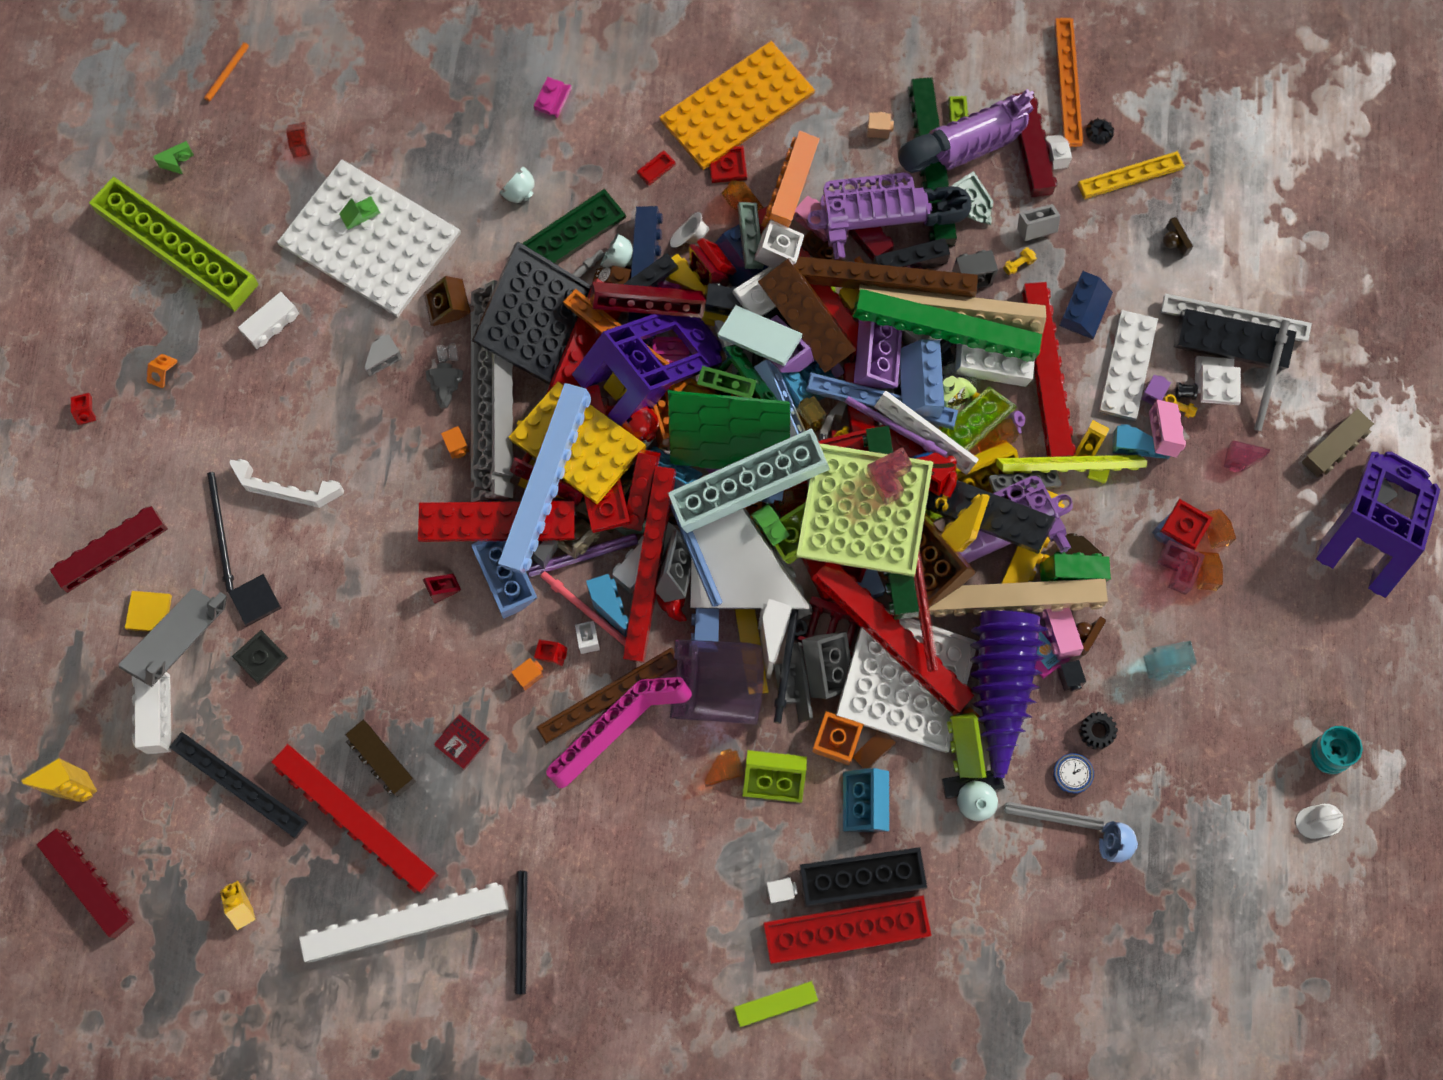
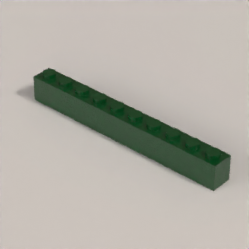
(925, 119)
(900, 587)

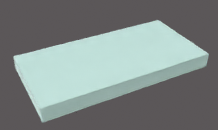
(760, 335)

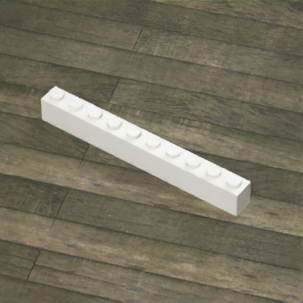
(403, 923)

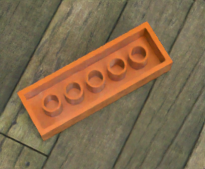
(791, 182)

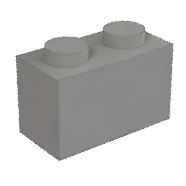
(1038, 222)

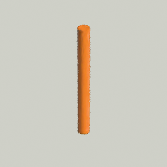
(226, 72)

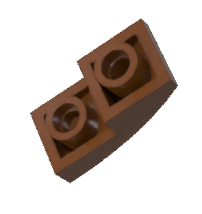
(817, 247)
(874, 749)

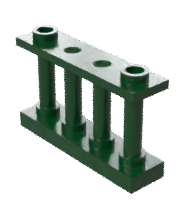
(745, 369)

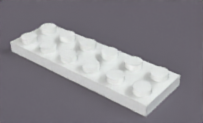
(1128, 365)

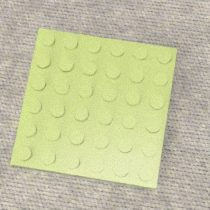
(850, 522)

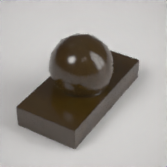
(1177, 237)

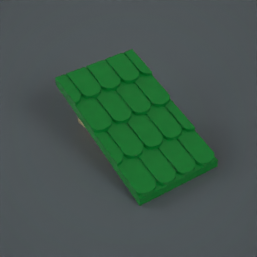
(723, 429)

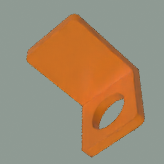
(160, 366)

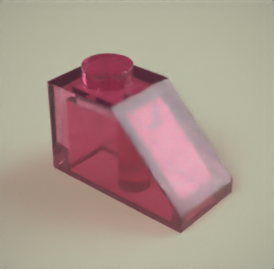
(1242, 456)

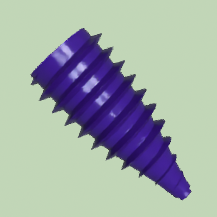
(1005, 678)

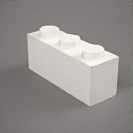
(268, 320)

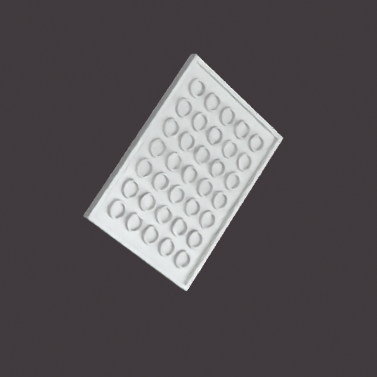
(379, 258)

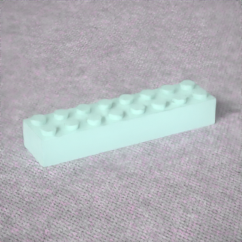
(749, 481)

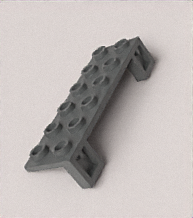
(172, 636)

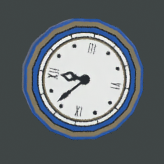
(1073, 773)

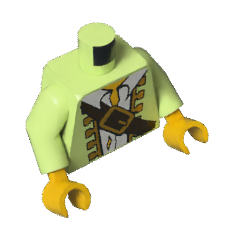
(957, 392)

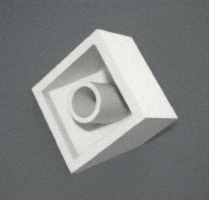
(778, 244)

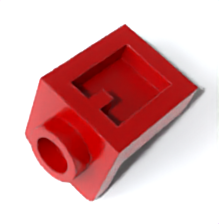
(82, 408)
(551, 652)

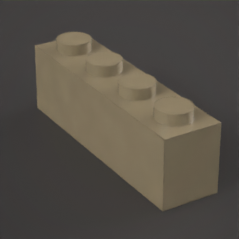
(1337, 443)

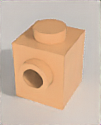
(879, 125)

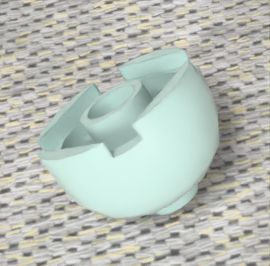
(519, 187)
(619, 253)
(977, 801)

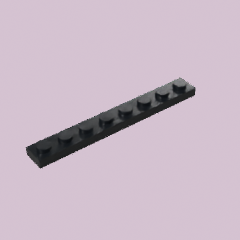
(238, 785)

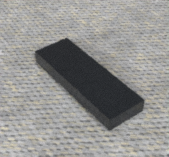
(953, 784)

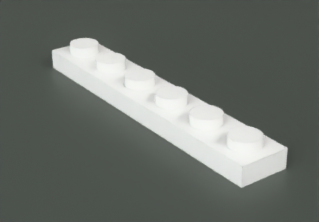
(915, 423)

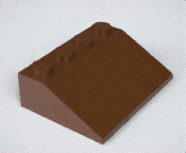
(942, 566)

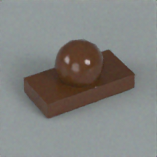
(1089, 634)

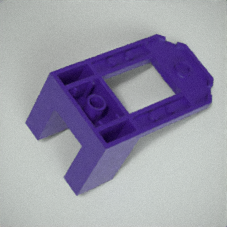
(638, 369)
(1382, 527)

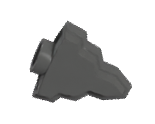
(444, 382)

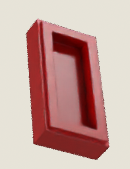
(656, 168)

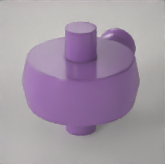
(1018, 419)

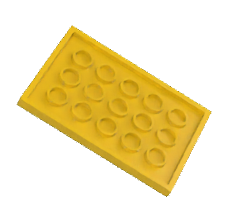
(597, 456)

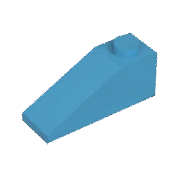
(1133, 441)

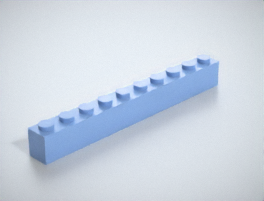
(545, 478)

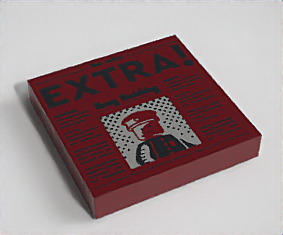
(461, 742)

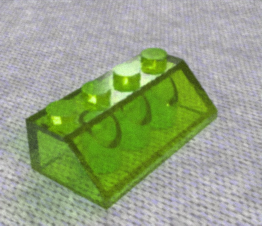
(979, 418)

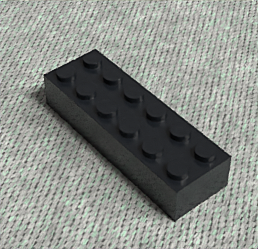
(1231, 338)
(862, 877)

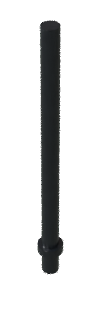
(228, 577)

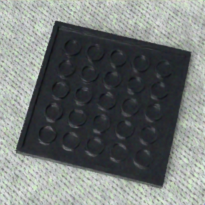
(527, 313)

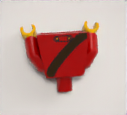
(943, 477)

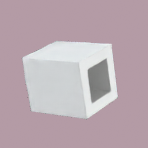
(781, 890)

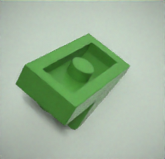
(171, 157)
(357, 213)

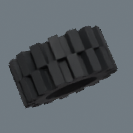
(1109, 726)

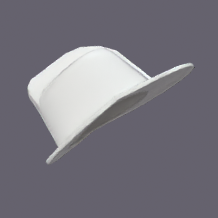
(690, 231)
(1319, 821)

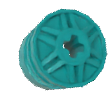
(1343, 742)

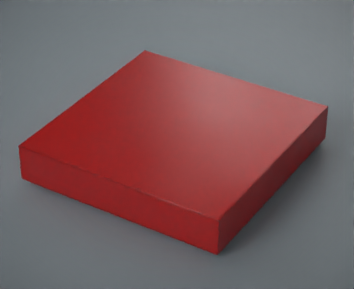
(729, 167)
(716, 256)
(1186, 524)

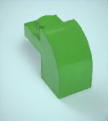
(769, 523)

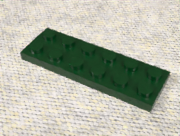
(577, 227)

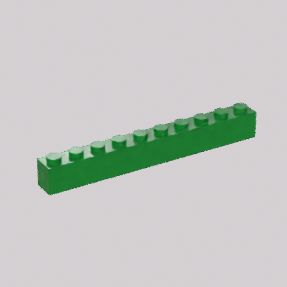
(947, 325)

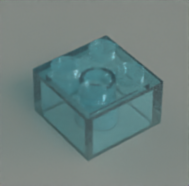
(1170, 660)

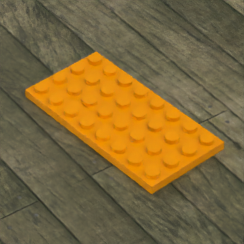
(737, 105)

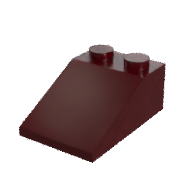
(704, 267)

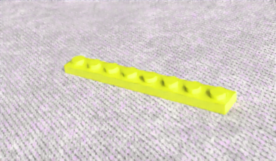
(1076, 463)

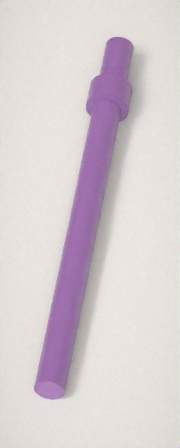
(928, 446)

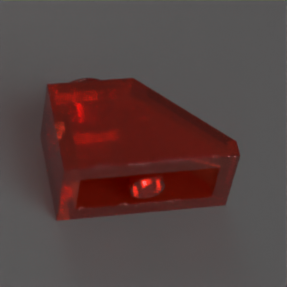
(298, 140)

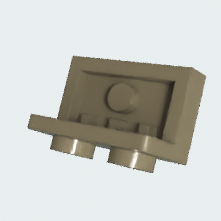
(583, 538)

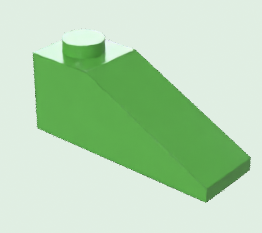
(726, 382)

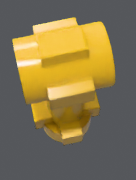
(1026, 256)
(1189, 410)

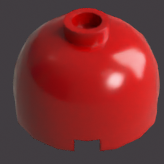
(643, 424)

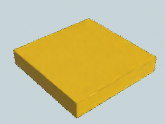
(147, 610)

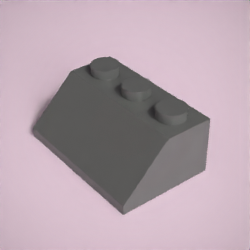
(675, 569)
(827, 663)

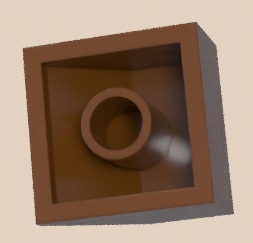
(446, 301)

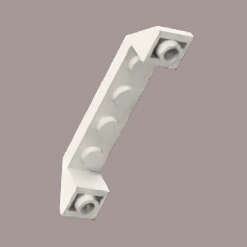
(327, 492)

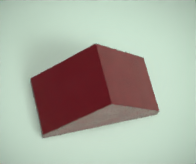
(441, 586)

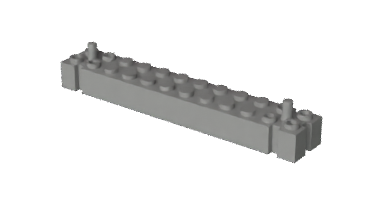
(490, 414)

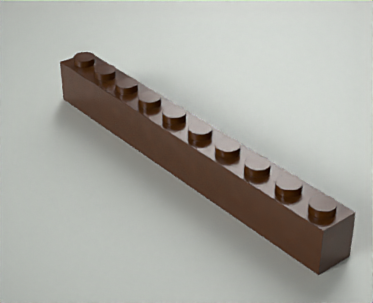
(853, 274)

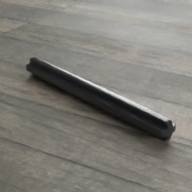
(521, 932)

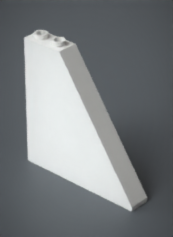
(741, 567)

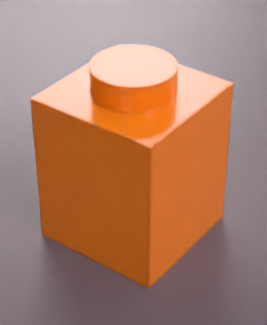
(455, 442)
(528, 673)

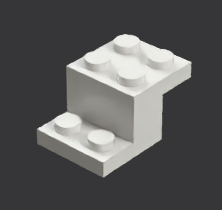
(1218, 380)

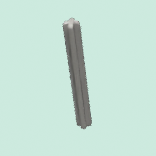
(1054, 816)

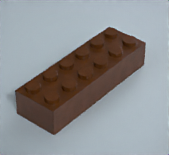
(807, 314)

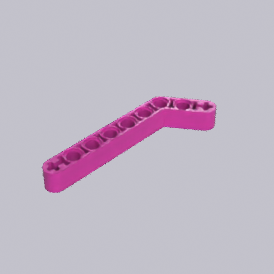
(614, 723)

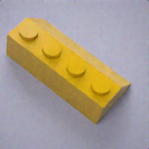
(987, 466)
(62, 781)

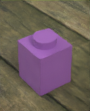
(1155, 389)

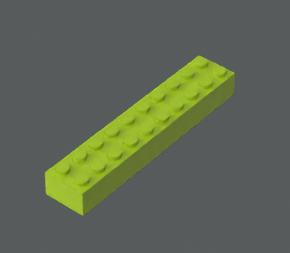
(174, 243)

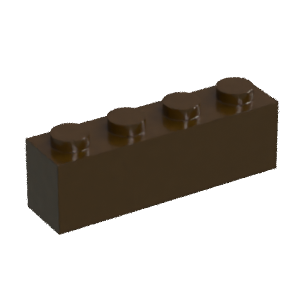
(380, 758)

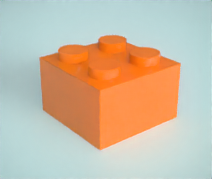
(837, 738)

